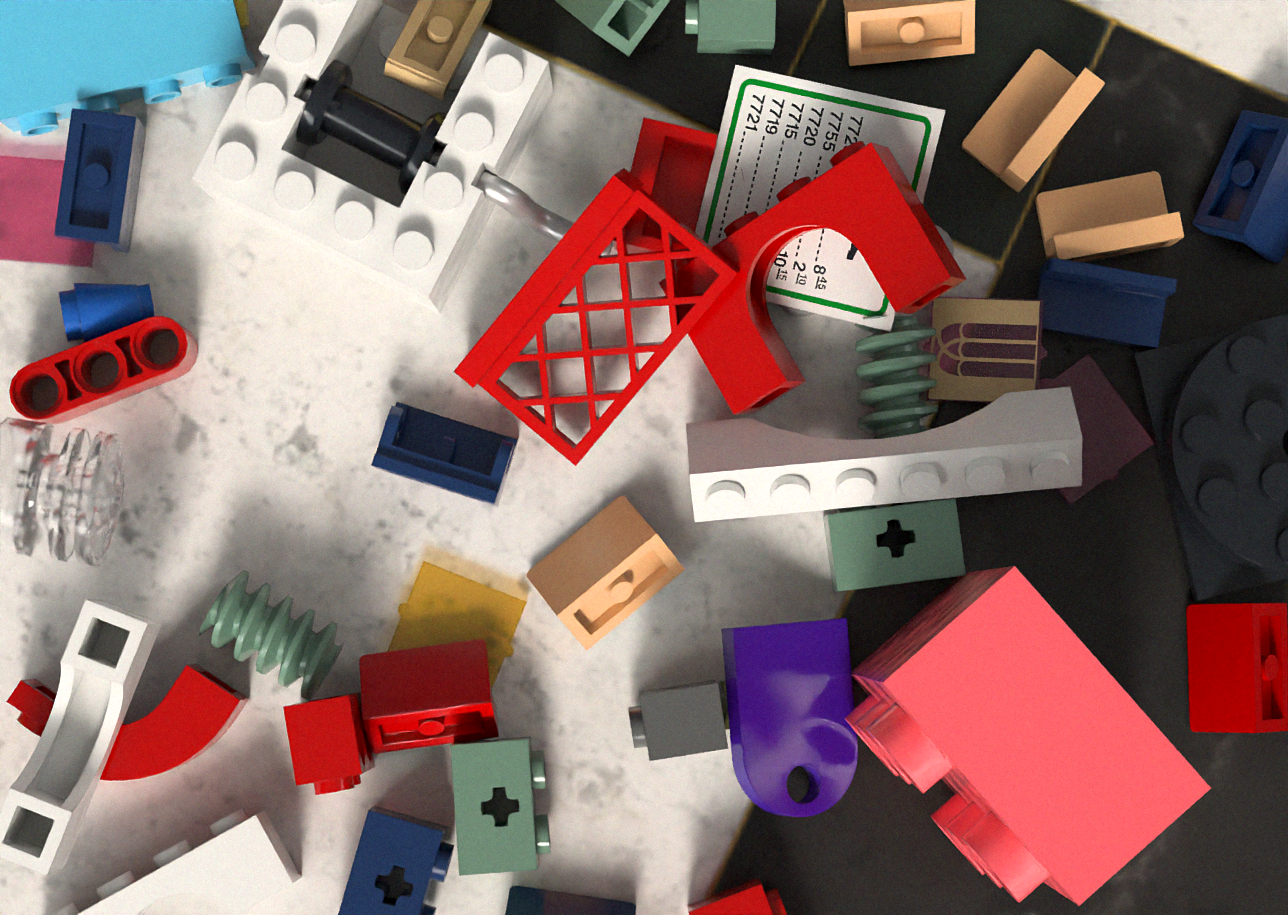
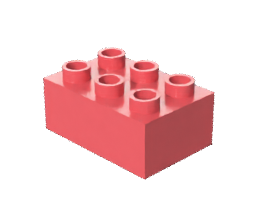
(1028, 731)

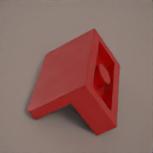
(1238, 667)
(427, 696)

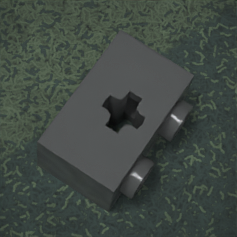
(679, 720)

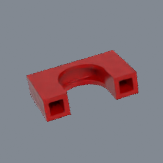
(859, 198)

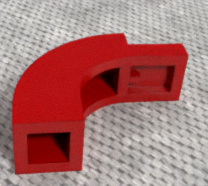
(177, 731)

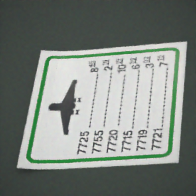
(789, 131)

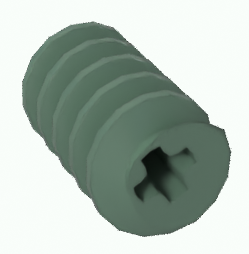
(895, 378)
(273, 635)

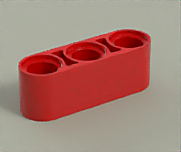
(73, 369)

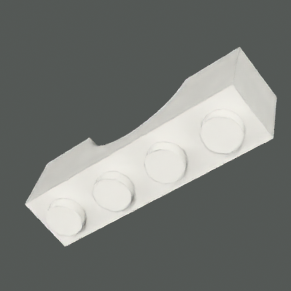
(92, 699)
(234, 868)

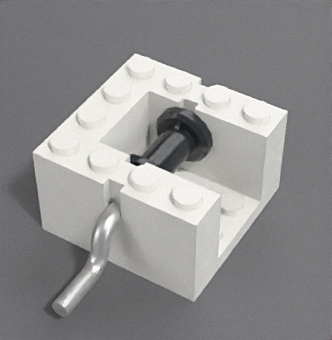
(370, 164)

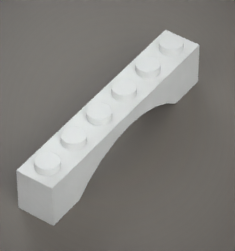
(1006, 447)

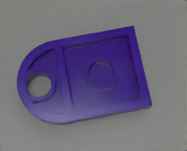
(789, 710)

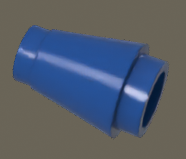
(102, 308)

